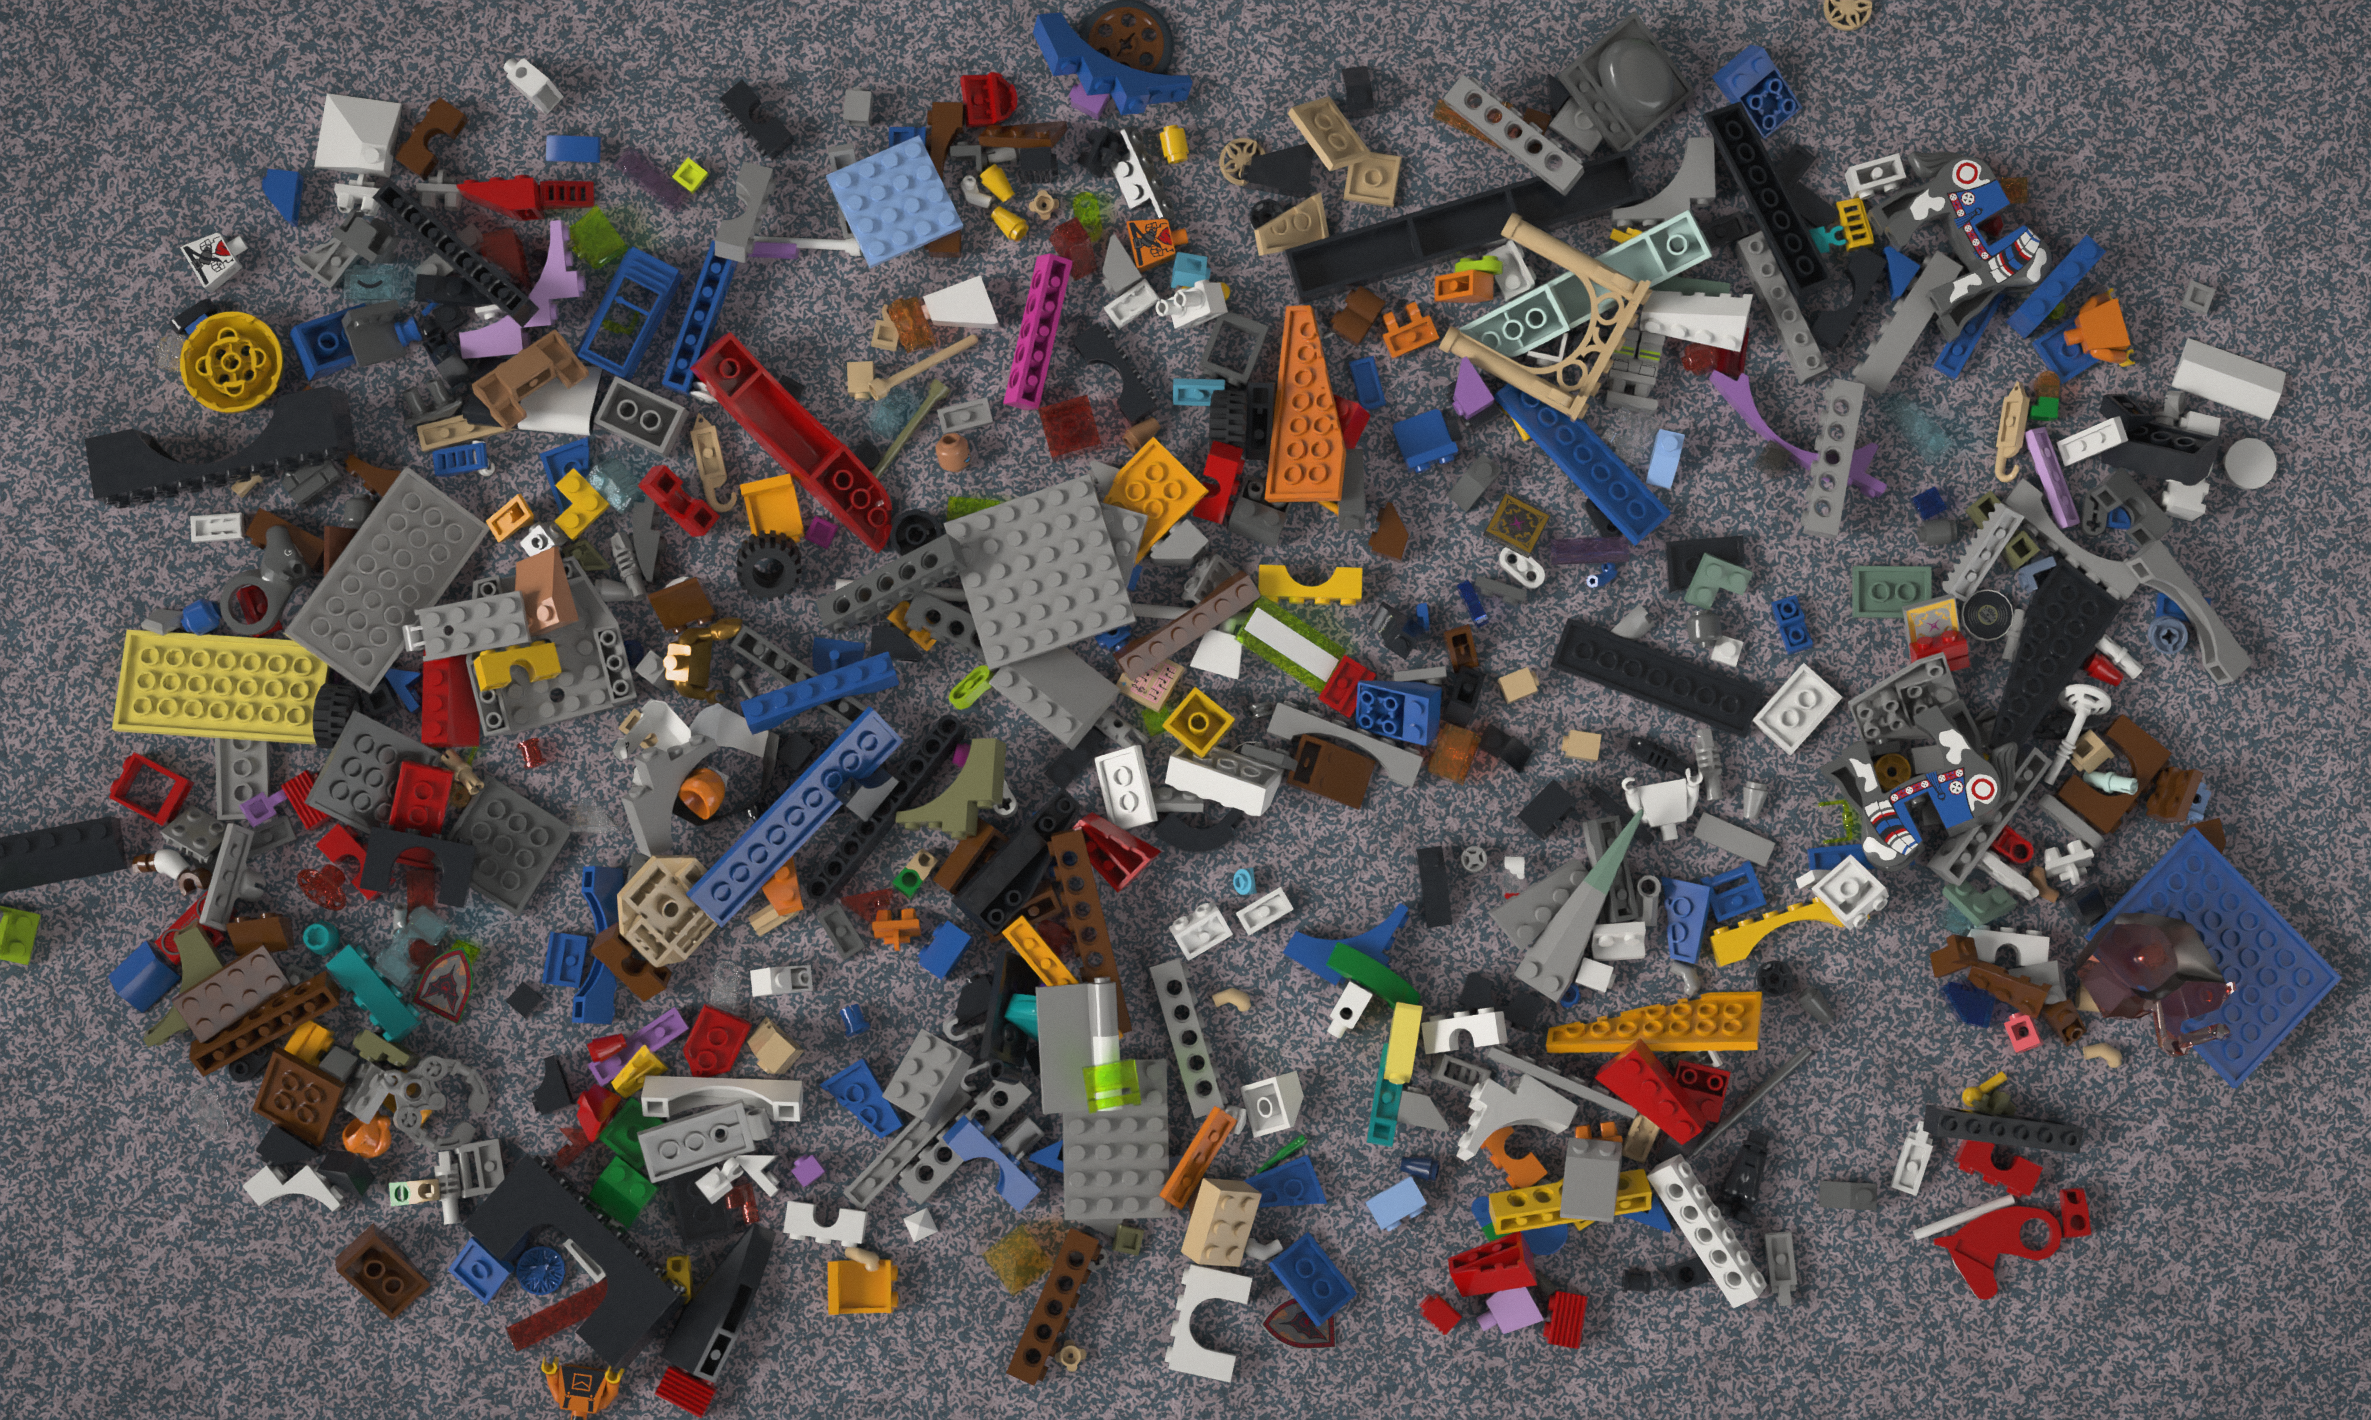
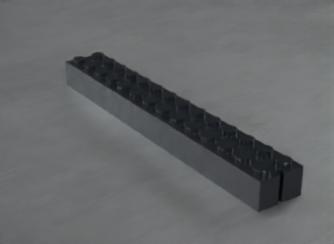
(1457, 228)

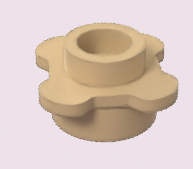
(1044, 212)
(1078, 1355)

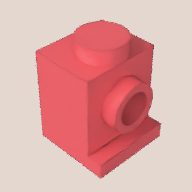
(2020, 1043)

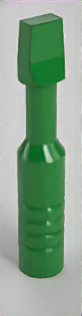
(1284, 1152)

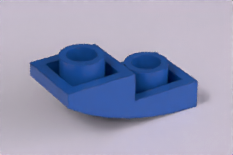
(573, 149)
(1791, 624)

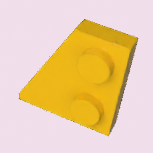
(633, 1075)

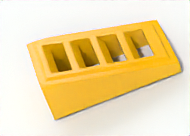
(1853, 245)

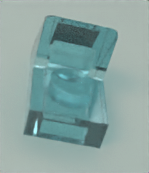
(1954, 920)

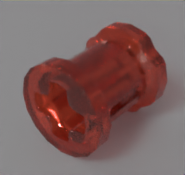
(531, 753)

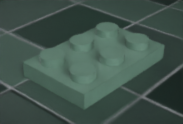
(1884, 590)

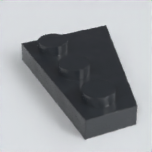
(1685, 556)

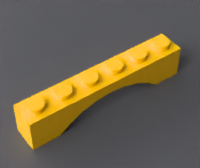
(1738, 943)

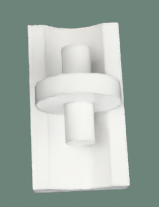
(359, 192)
(2068, 866)

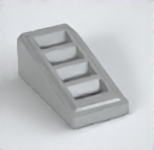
(1440, 1067)

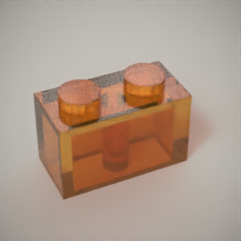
(1453, 754)

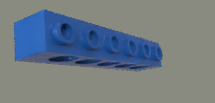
(699, 322)

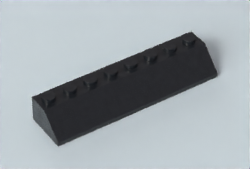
(1769, 199)
(61, 853)

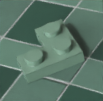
(1712, 575)
(1979, 907)

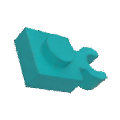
(1823, 239)

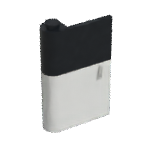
(548, 408)

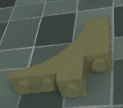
(976, 787)
(198, 961)

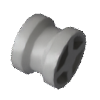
(1469, 858)

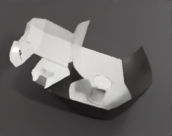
(715, 722)

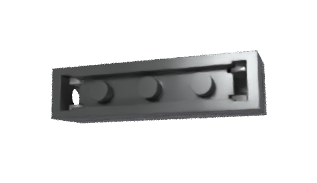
(1620, 900)

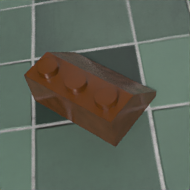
(969, 857)

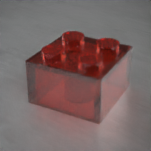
(1070, 428)

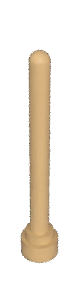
(880, 387)

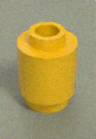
(1174, 144)

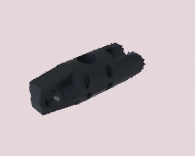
(2059, 726)

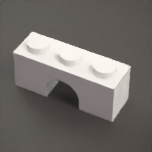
(2029, 948)
(1443, 1033)
(802, 1222)

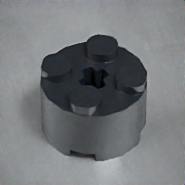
(909, 523)

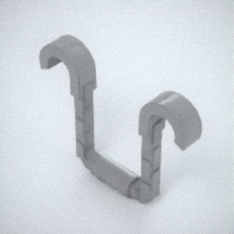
(949, 1022)

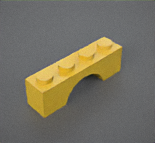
(1343, 586)

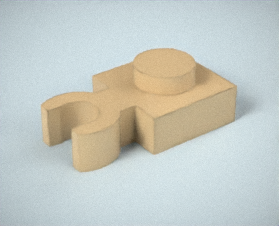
(885, 333)

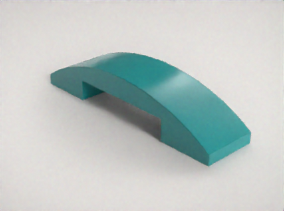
(1384, 1107)

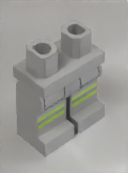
(1637, 371)

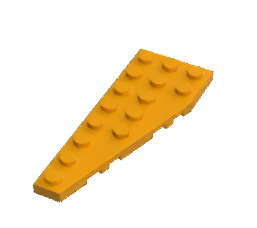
(1156, 487)
(1705, 1024)

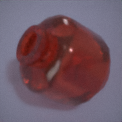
(1700, 358)

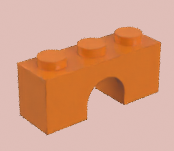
(1522, 1171)

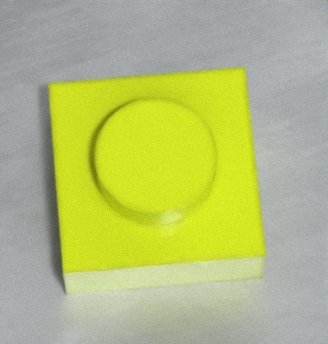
(690, 175)

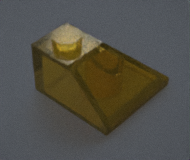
(1018, 1259)

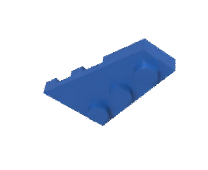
(1687, 916)
(862, 1094)

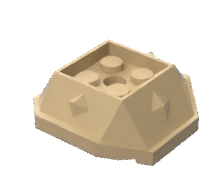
(658, 933)

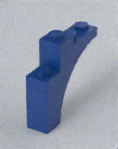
(1315, 952)

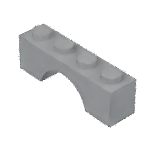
(736, 235)

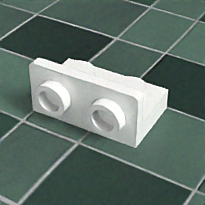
(1516, 276)
(1200, 930)
(1618, 941)

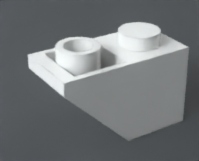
(781, 980)

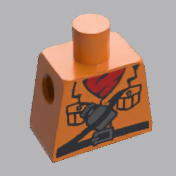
(1154, 242)

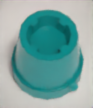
(321, 937)

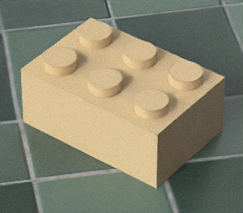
(1221, 1222)

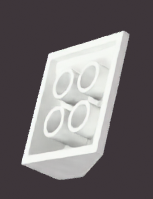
(358, 135)

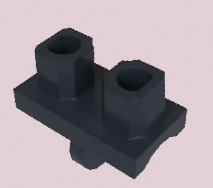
(1103, 151)

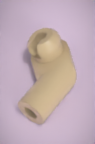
(1233, 996)
(2106, 1051)

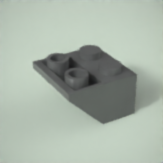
(1255, 516)

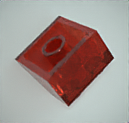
(507, 254)

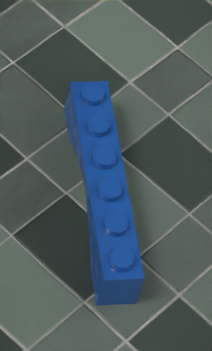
(854, 679)
(595, 998)

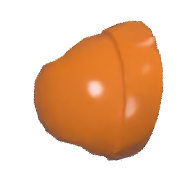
(703, 792)
(368, 1139)

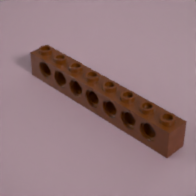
(1074, 841)

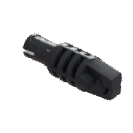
(1658, 756)

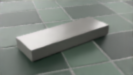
(1733, 839)

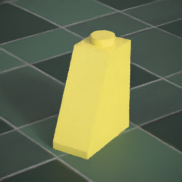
(1402, 1043)

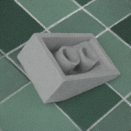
(1591, 1179)

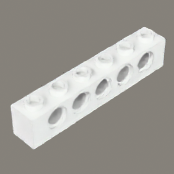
(1716, 1247)

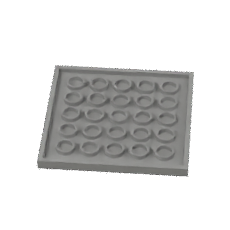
(1041, 572)

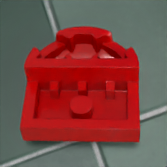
(987, 99)

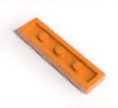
(1198, 1157)

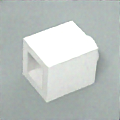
(1594, 975)

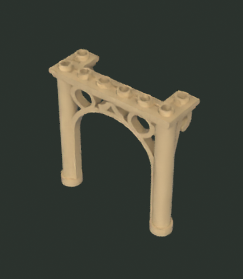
(1586, 269)

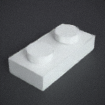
(1264, 911)

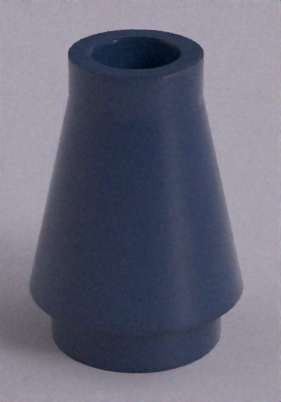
(1421, 1167)

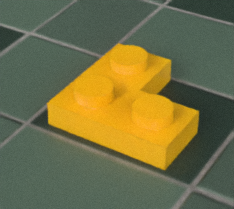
(586, 504)

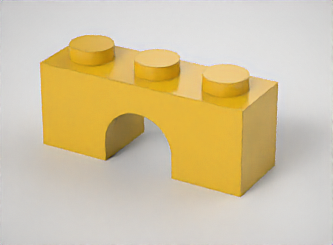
(538, 660)

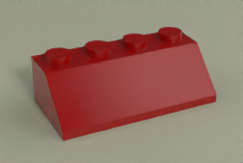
(449, 704)

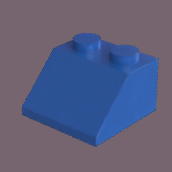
(945, 950)

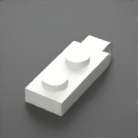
(2007, 875)

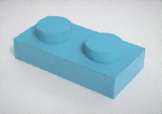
(1195, 391)

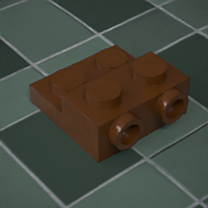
(2173, 794)

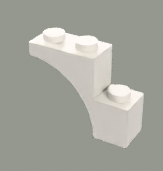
(271, 1184)

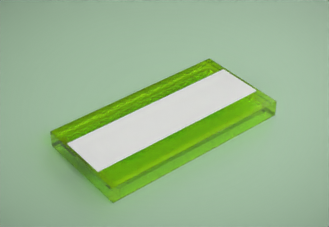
(1290, 644)

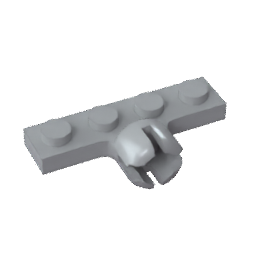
(231, 878)

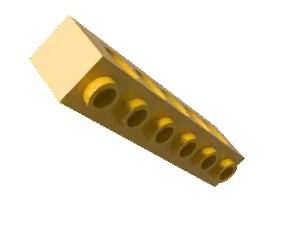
(1541, 1204)

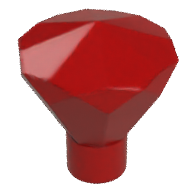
(1993, 227)

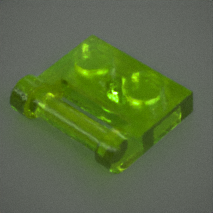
(1111, 1077)

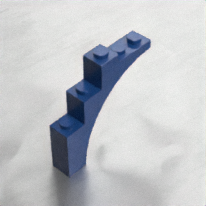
(1099, 74)

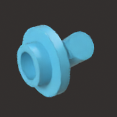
(1245, 881)

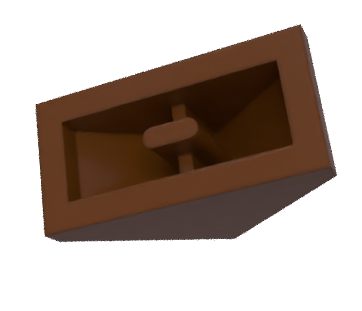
(1460, 647)

